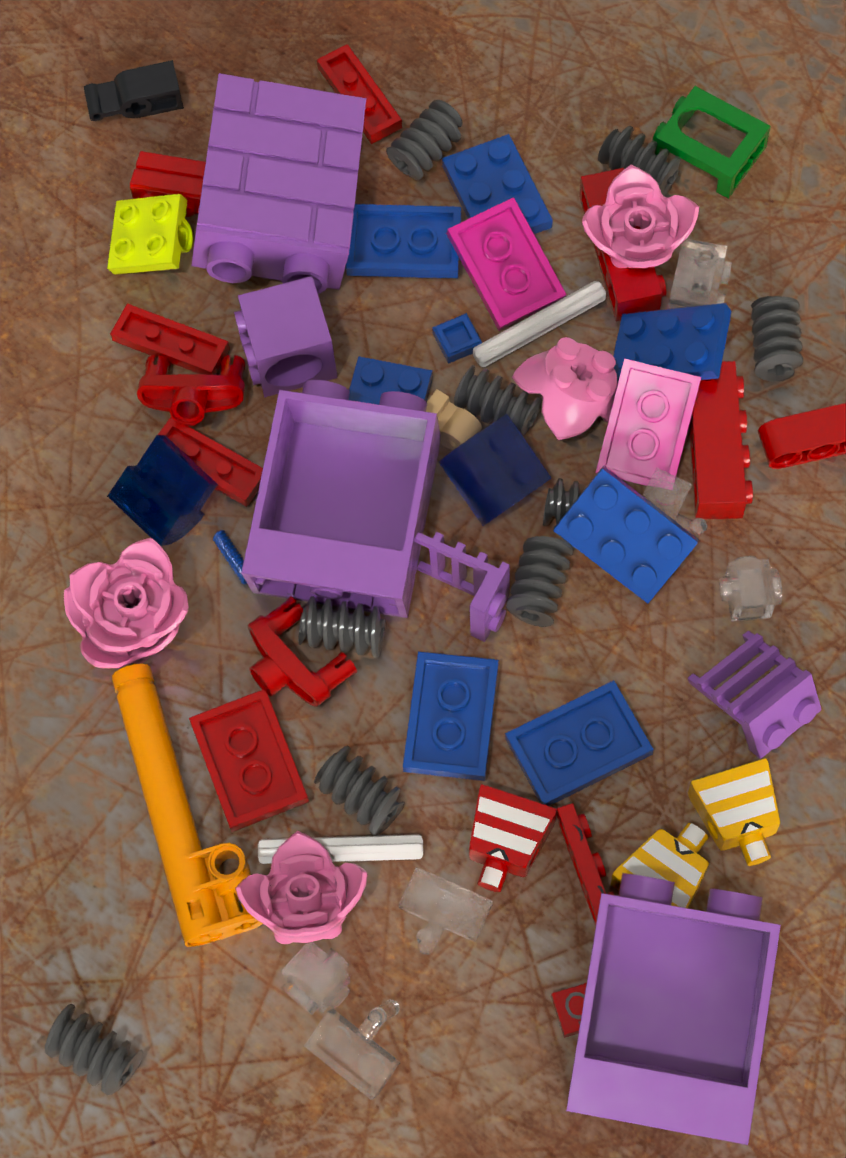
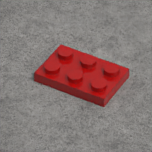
(248, 760)

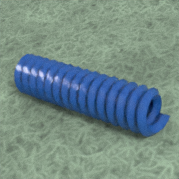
(230, 553)

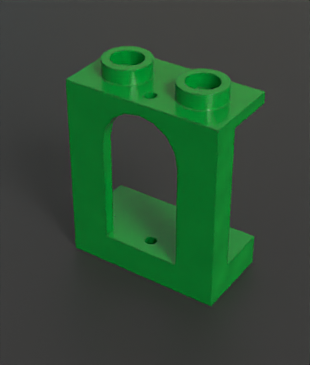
(727, 170)

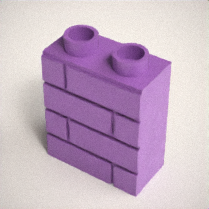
(279, 183)
(343, 498)
(675, 1011)

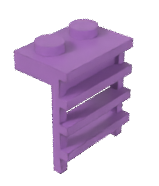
(490, 583)
(771, 706)

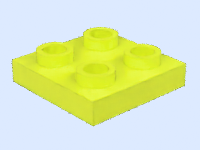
(149, 234)

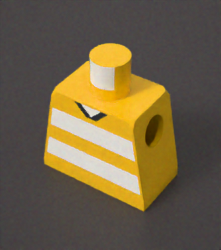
(739, 808)
(669, 860)

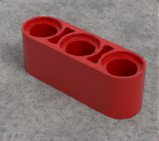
(804, 437)

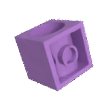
(285, 336)

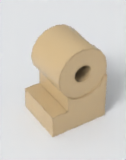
(454, 422)

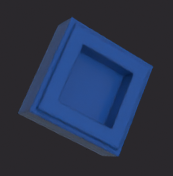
(456, 338)

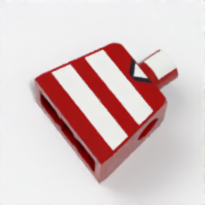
(507, 835)

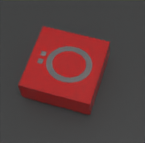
(568, 1007)

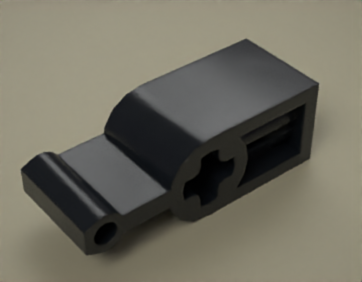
(136, 93)

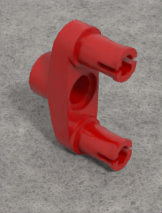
(191, 395)
(281, 666)

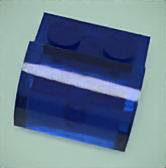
(494, 469)
(163, 492)

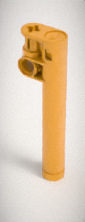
(200, 894)

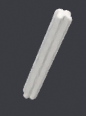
(539, 324)
(356, 848)

